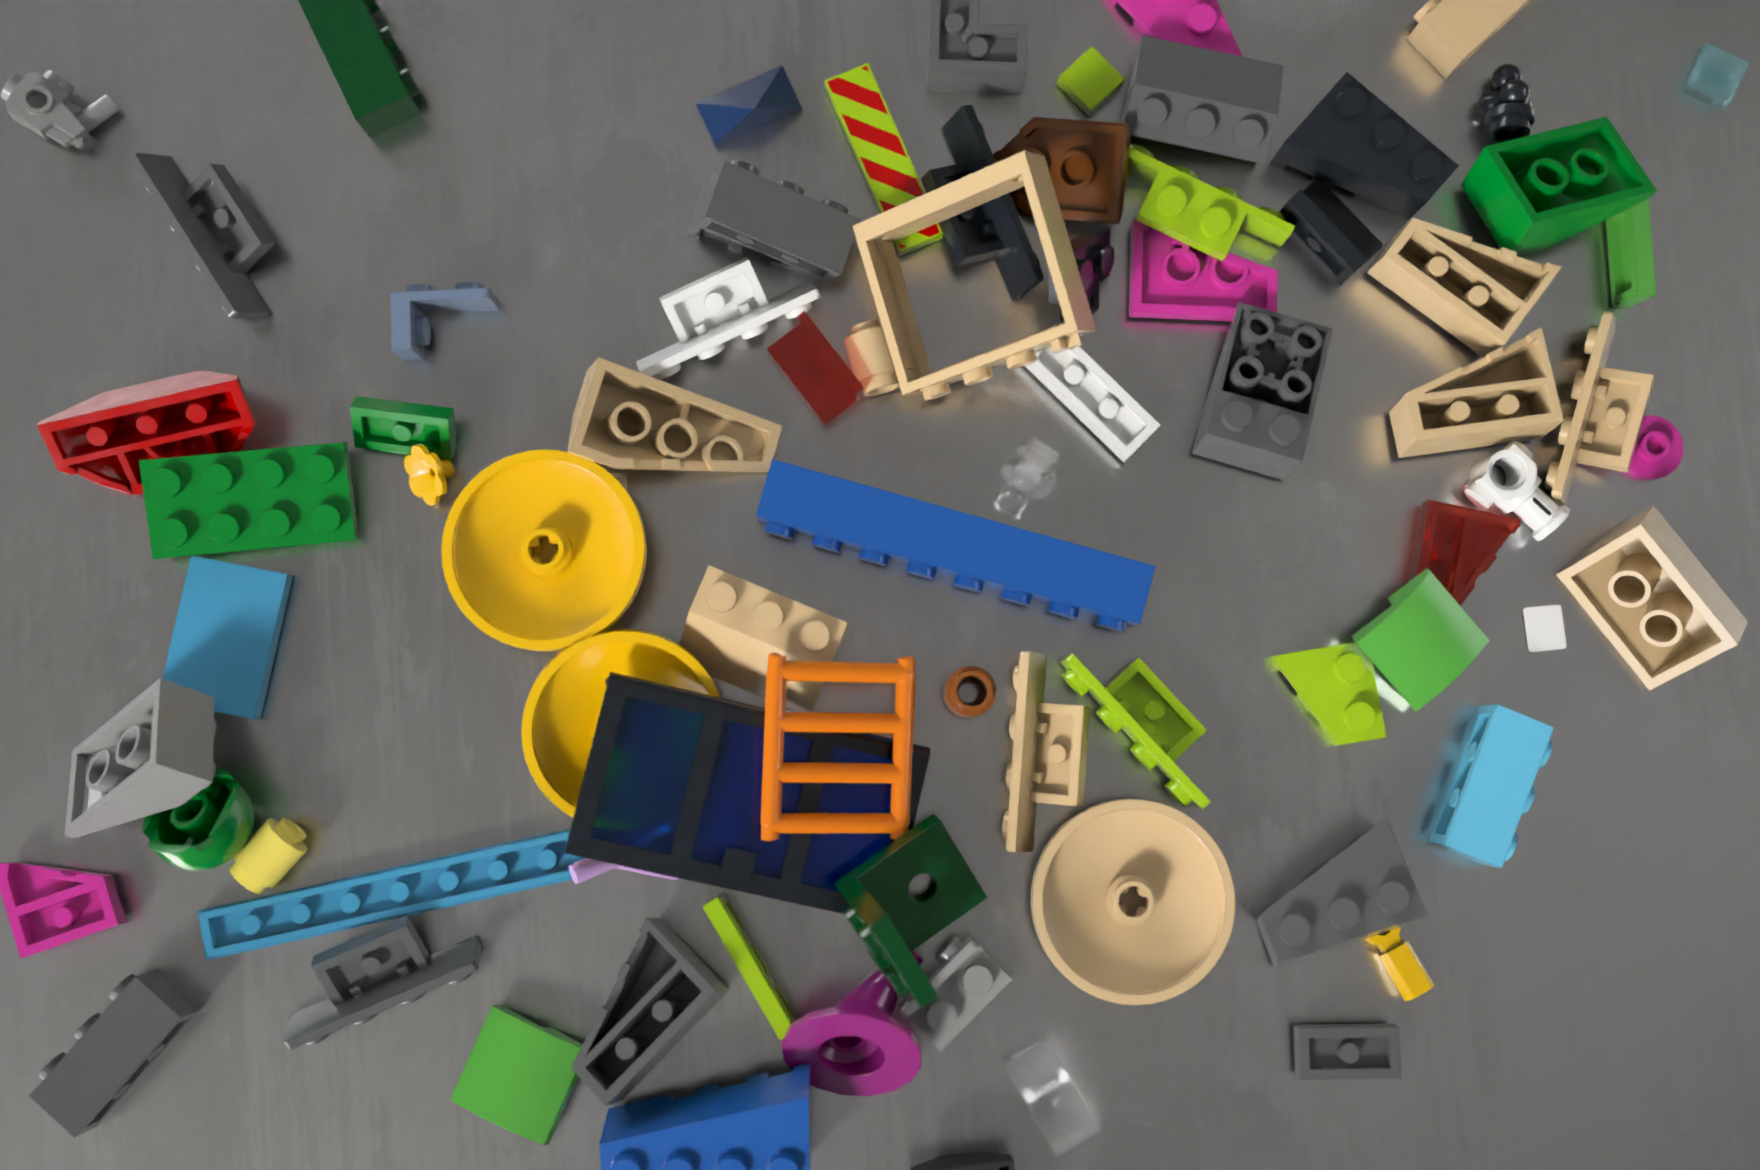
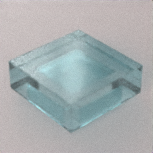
(1714, 76)

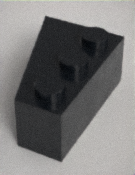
(1366, 150)

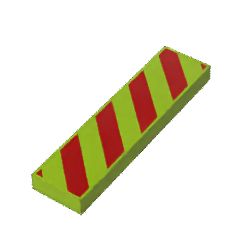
(878, 148)

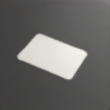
(1544, 628)

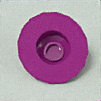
(856, 1043)

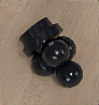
(1508, 106)

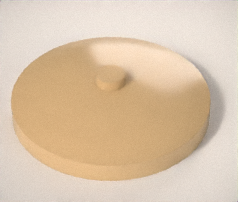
(1133, 901)

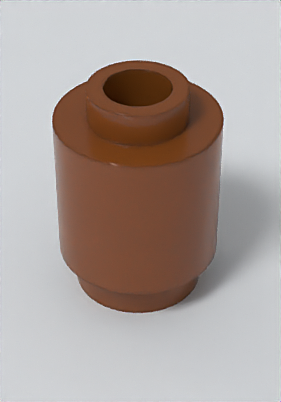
(984, 687)

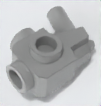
(49, 110)

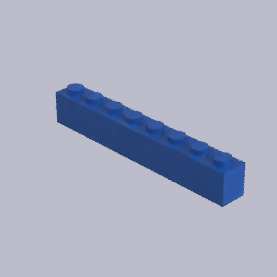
(955, 545)

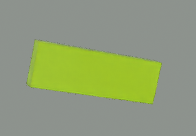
(750, 964)

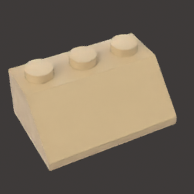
(1653, 599)
(740, 623)

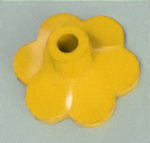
(427, 474)

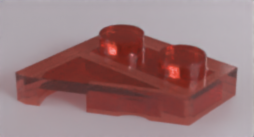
(1458, 544)

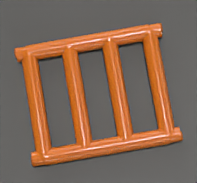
(780, 721)

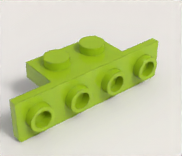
(1197, 211)
(1149, 716)

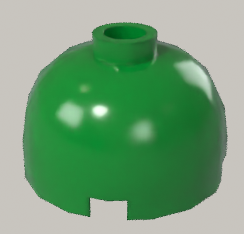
(205, 828)

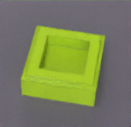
(1090, 81)

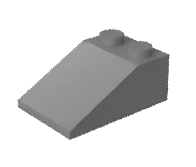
(142, 759)

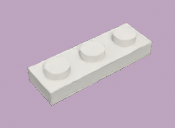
(1095, 399)

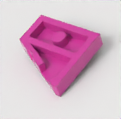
(56, 905)

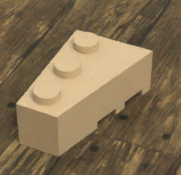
(1462, 284)
(1482, 404)

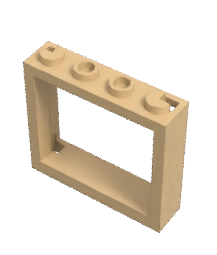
(891, 295)

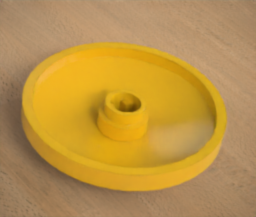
(543, 550)
(569, 695)

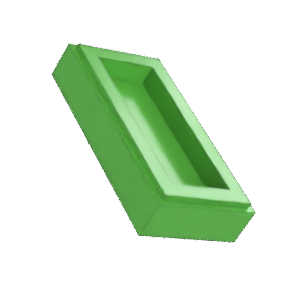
(1631, 256)

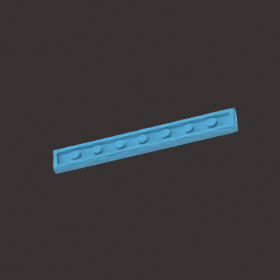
(385, 894)

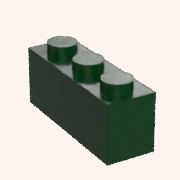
(364, 62)

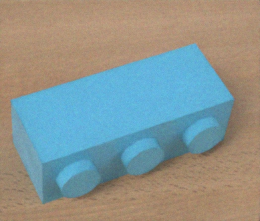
(1492, 785)

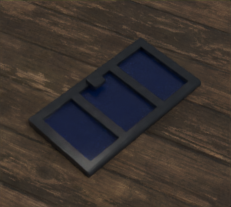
(681, 793)

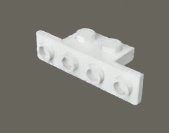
(718, 310)

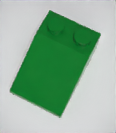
(1554, 184)

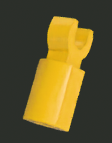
(1402, 964)

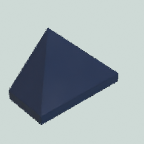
(748, 106)

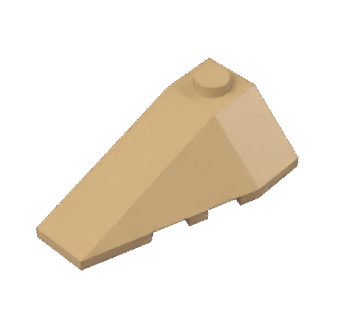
(654, 425)

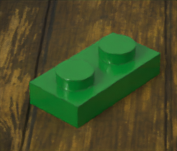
(400, 425)

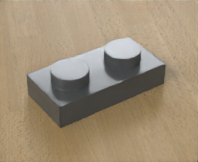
(1347, 1051)

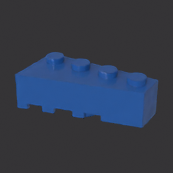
(725, 1128)

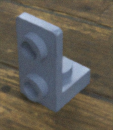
(412, 330)

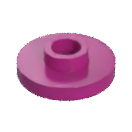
(1657, 449)

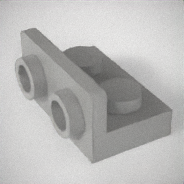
(965, 984)

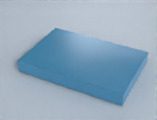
(228, 633)

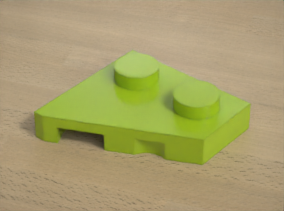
(1338, 689)

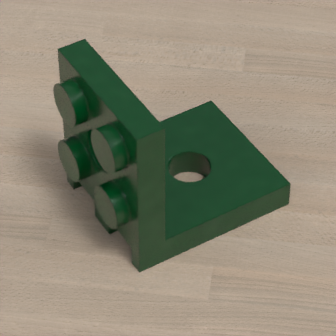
(897, 922)

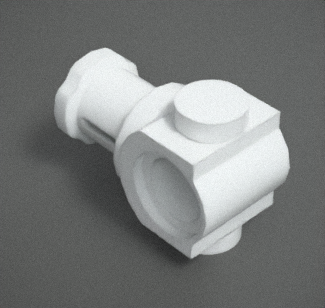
(1519, 492)

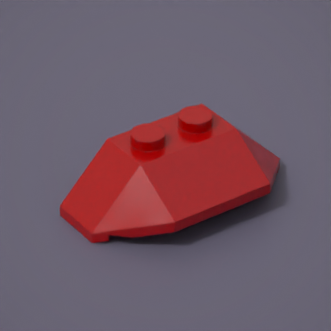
(148, 421)

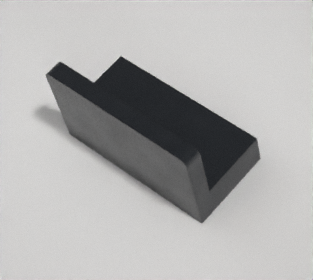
(1330, 231)

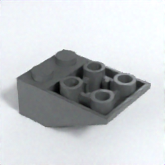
(1263, 392)

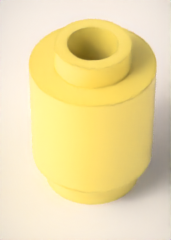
(269, 855)

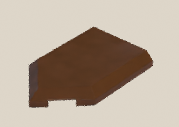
(1084, 163)

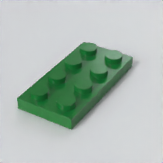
(249, 500)

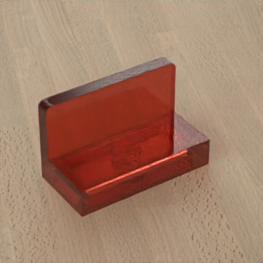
(816, 371)

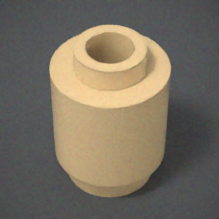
(871, 358)

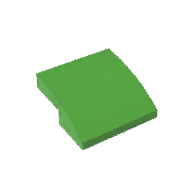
(1421, 640)
(518, 1075)

